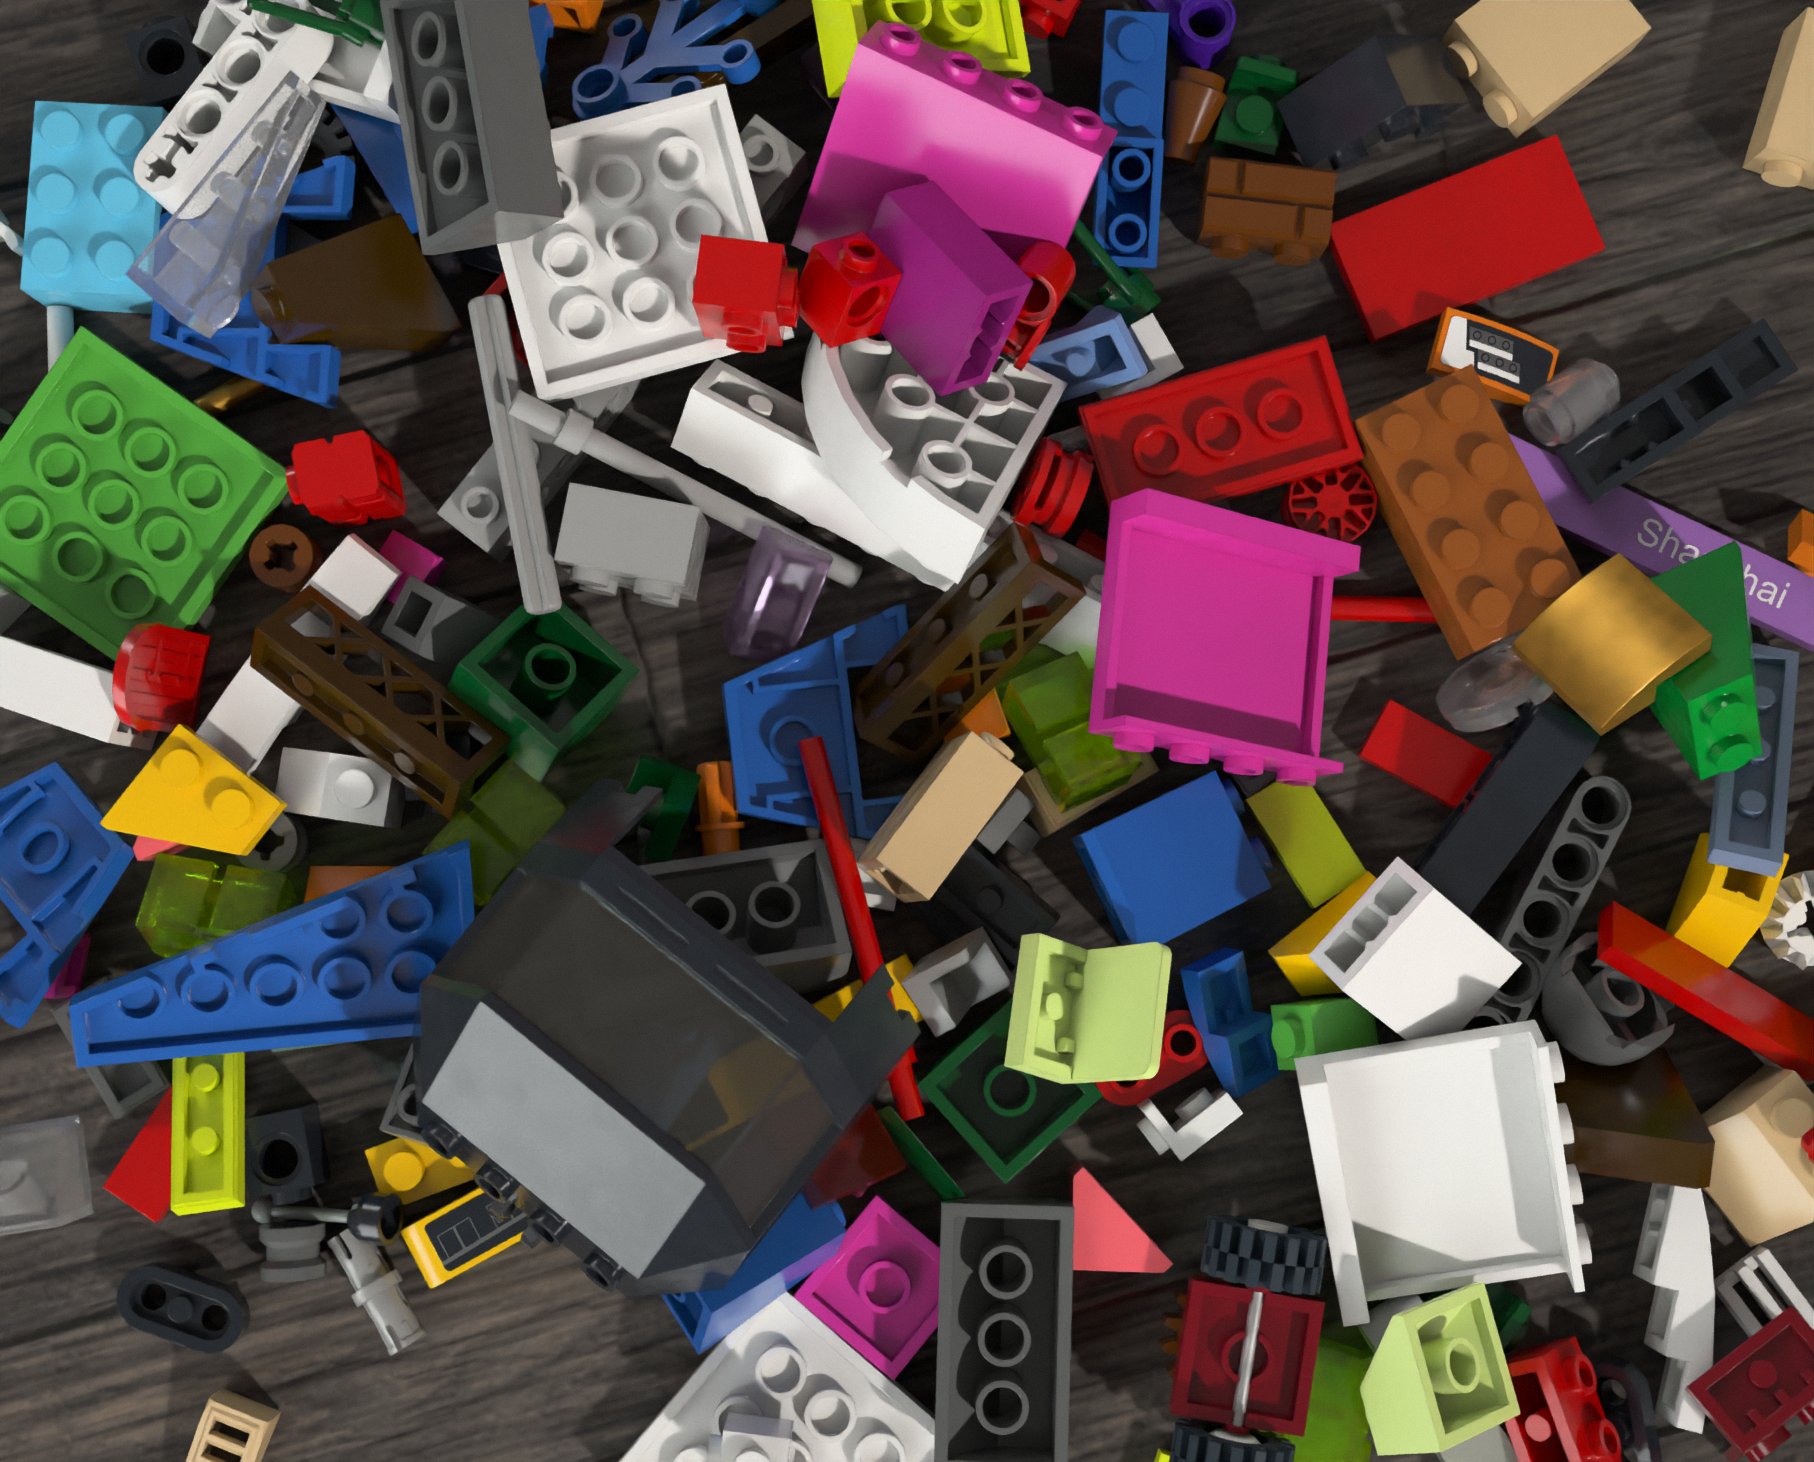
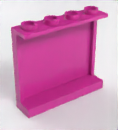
(942, 118)
(1215, 636)

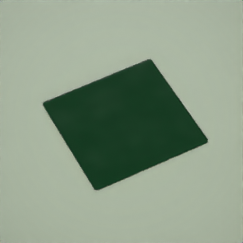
(918, 1155)

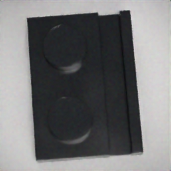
(987, 896)

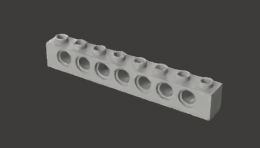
(478, 502)

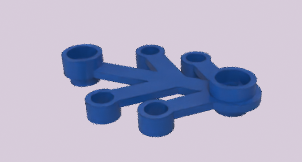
(668, 50)

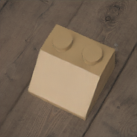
(1758, 1165)

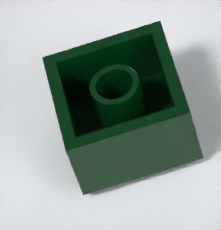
(543, 684)
(998, 1108)

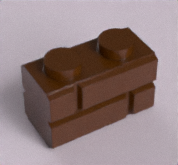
(1265, 210)

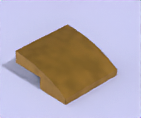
(1611, 643)

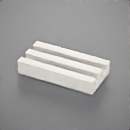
(1743, 1272)

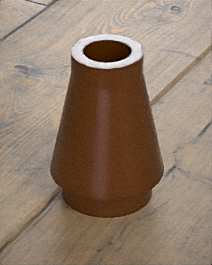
(1190, 112)

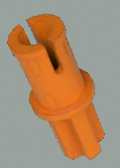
(717, 809)

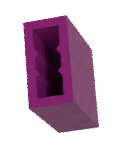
(954, 289)

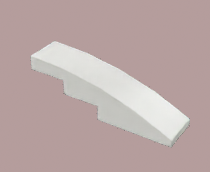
(255, 709)
(1678, 1260)

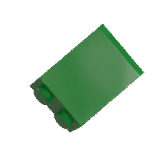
(1714, 700)

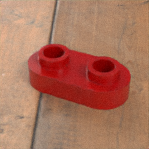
(1172, 1066)

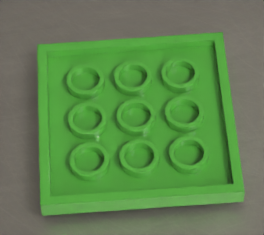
(125, 498)

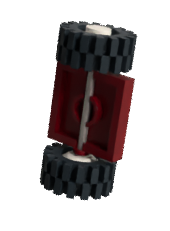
(1249, 1346)

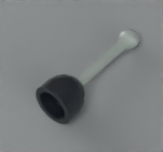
(372, 1219)

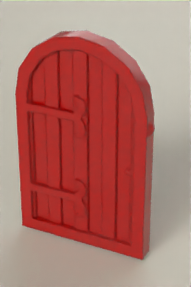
(159, 677)

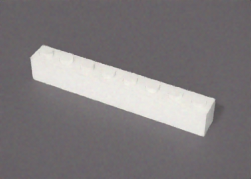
(768, 447)

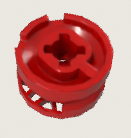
(1052, 488)
(1330, 503)

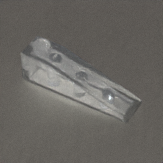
(221, 231)

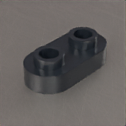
(185, 1313)
(1630, 1416)

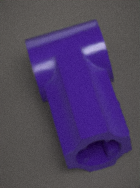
(1190, 48)

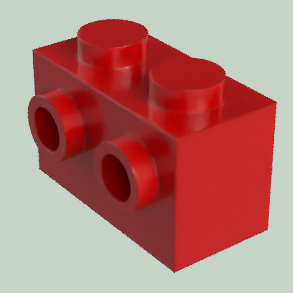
(745, 292)
(1558, 1406)

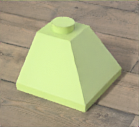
(1438, 1376)

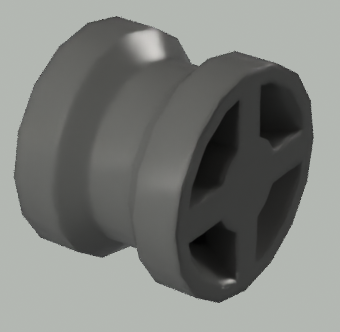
(286, 843)
(292, 1250)

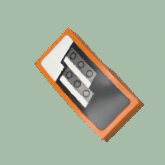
(1504, 358)

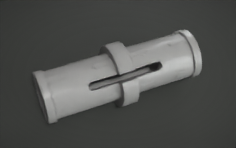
(378, 1291)

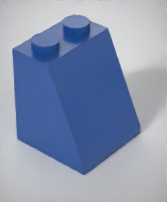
(1174, 861)
(785, 1256)

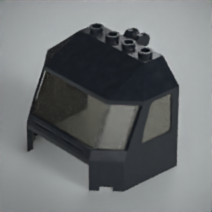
(635, 1065)

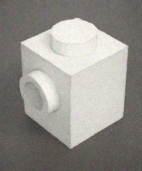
(751, 1440)

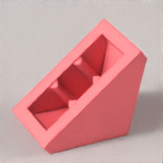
(1105, 1233)

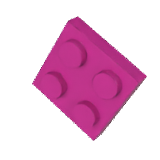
(879, 1287)

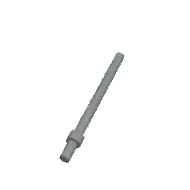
(576, 434)

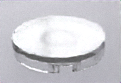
(1488, 690)

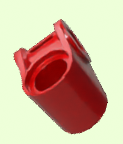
(1057, 271)

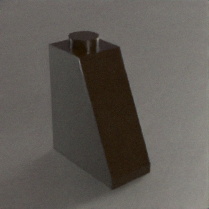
(357, 293)
(1636, 1123)

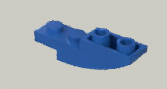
(1131, 102)

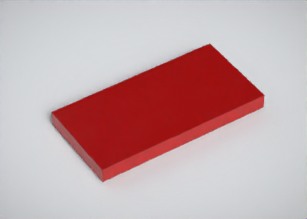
(1464, 239)
(1225, 428)

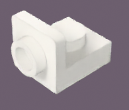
(1200, 1119)

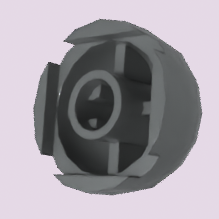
(1600, 1010)

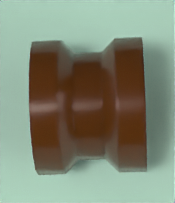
(295, 565)

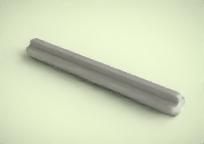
(514, 456)

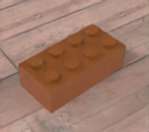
(1464, 511)

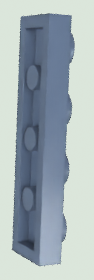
(1753, 800)

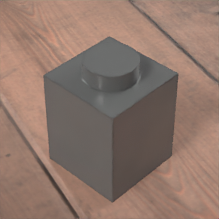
(437, 623)

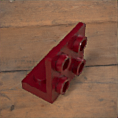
(1761, 1387)

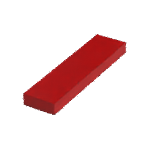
(1706, 989)

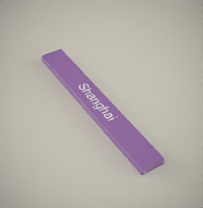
(1662, 539)

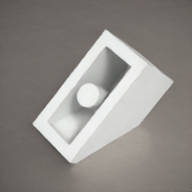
(339, 788)

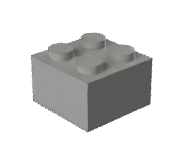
(632, 544)

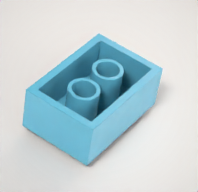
(86, 208)

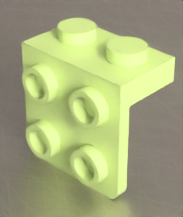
(1088, 1011)

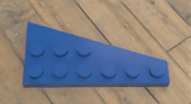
(297, 979)

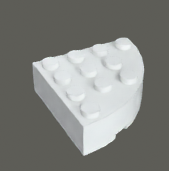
(918, 461)

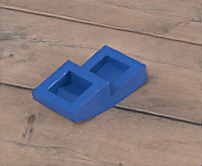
(1231, 1032)

